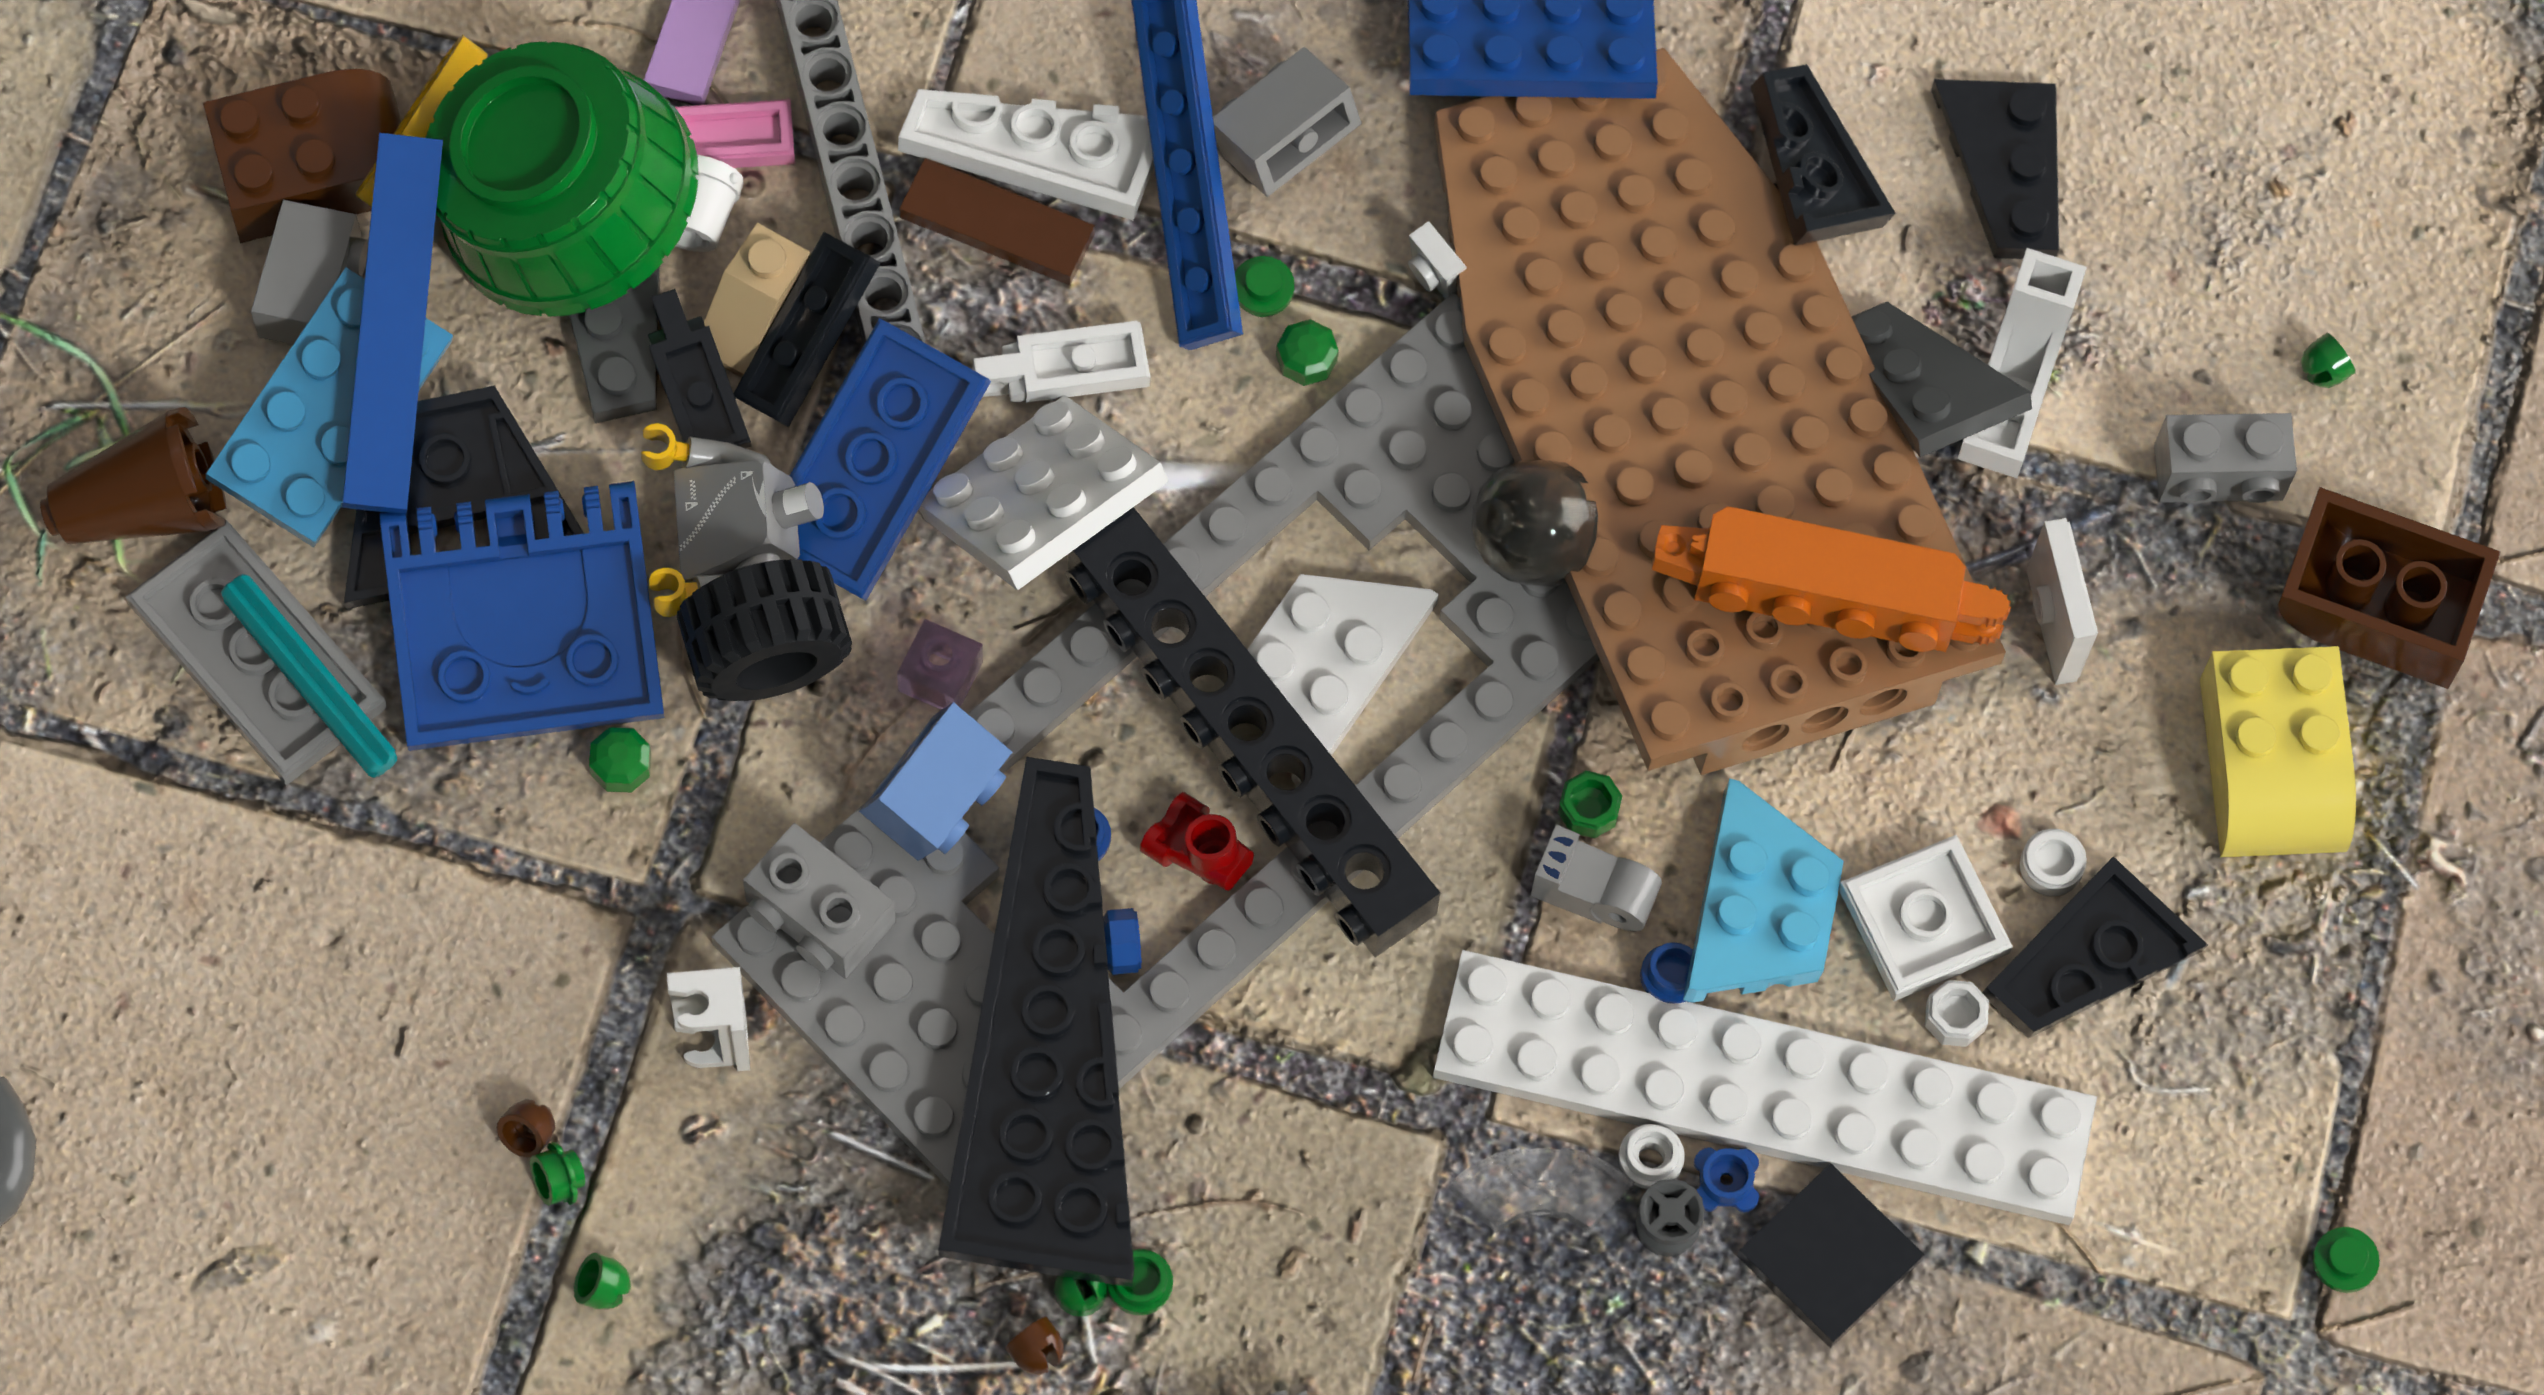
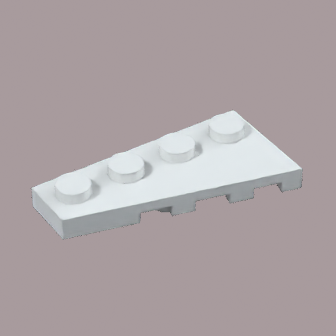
(1064, 153)

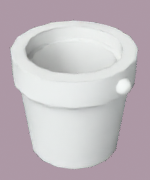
(716, 193)

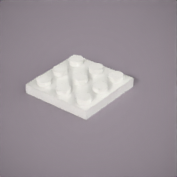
(1041, 491)

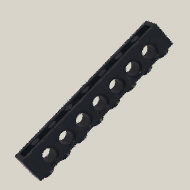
(1172, 599)

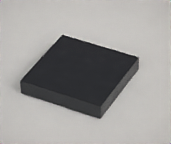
(1830, 1255)

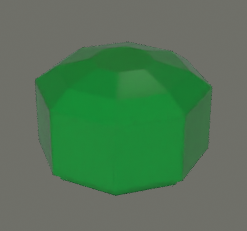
(1307, 352)
(620, 759)
(1590, 804)

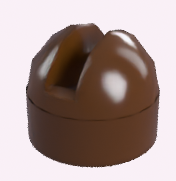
(516, 1122)
(1037, 1347)

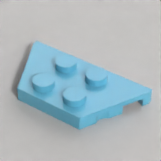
(1763, 902)

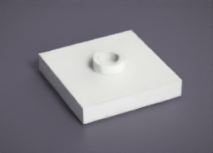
(2061, 601)
(1925, 917)

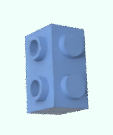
(937, 783)

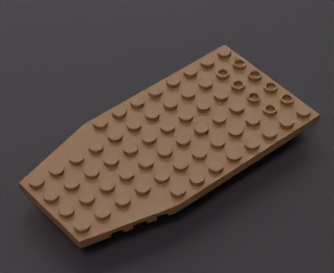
(1687, 360)

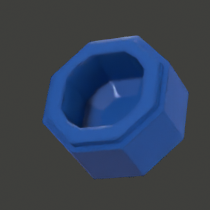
(1122, 941)

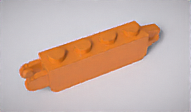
(1832, 580)

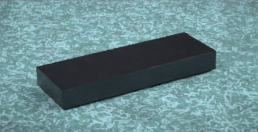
(806, 329)

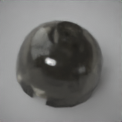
(1534, 522)

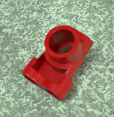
(1198, 843)

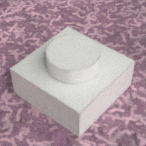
(1434, 261)

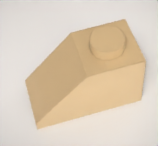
(752, 295)

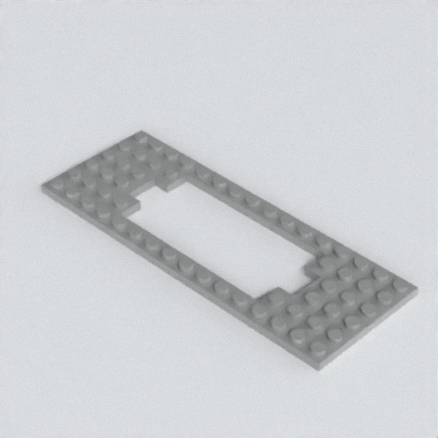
(1388, 448)

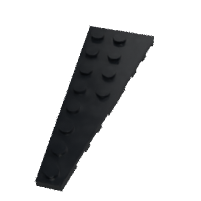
(1041, 1117)

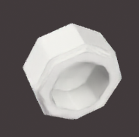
(1956, 1013)

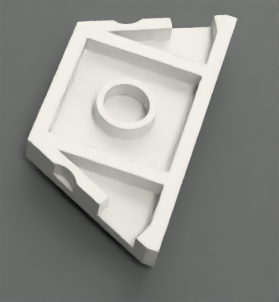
(1336, 646)

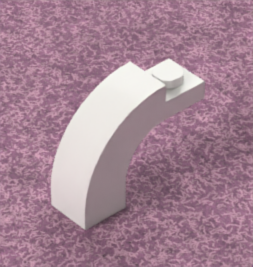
(2027, 354)

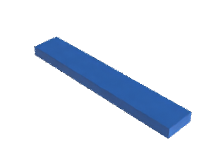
(1187, 172)
(392, 323)

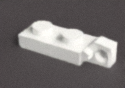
(1068, 363)

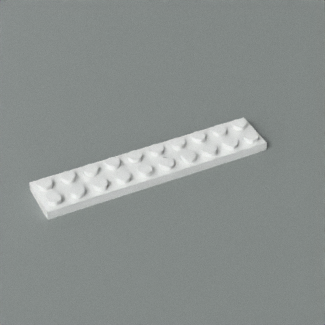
(1766, 1087)

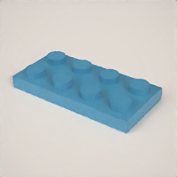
(295, 437)

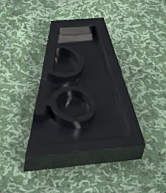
(2010, 159)
(1815, 161)
(2090, 951)

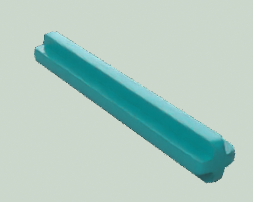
(309, 676)

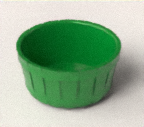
(560, 178)

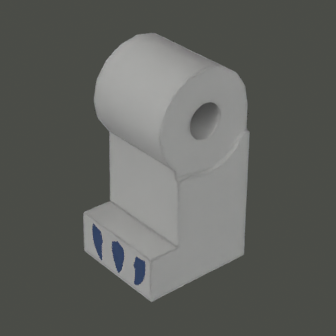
(1595, 882)

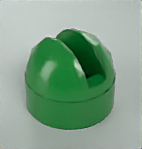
(2326, 362)
(601, 1282)
(1071, 1300)

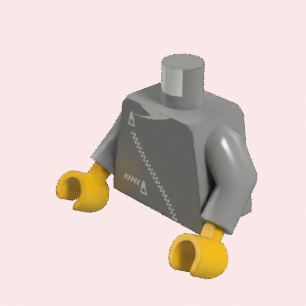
(728, 512)

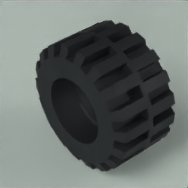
(764, 630)

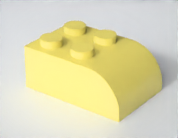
(2279, 751)

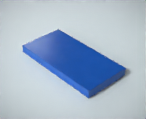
(882, 452)

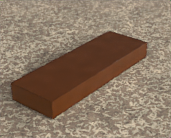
(997, 221)

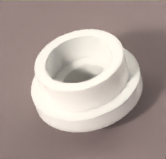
(1655, 1138)

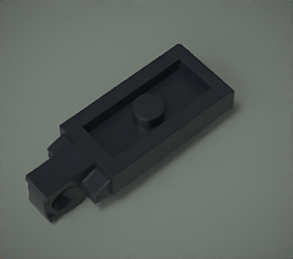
(694, 376)

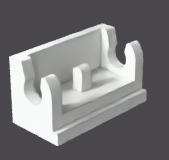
(713, 1004)

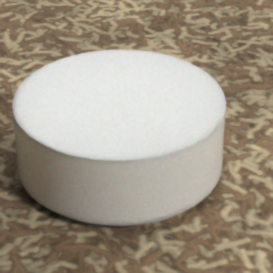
(2053, 862)

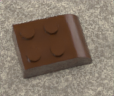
(300, 144)
(2387, 588)

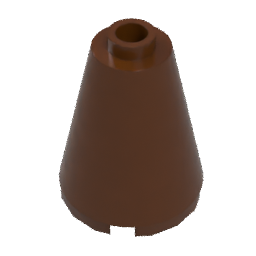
(138, 487)

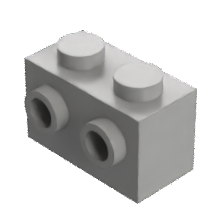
(1285, 121)
(302, 266)
(2225, 457)
(818, 902)

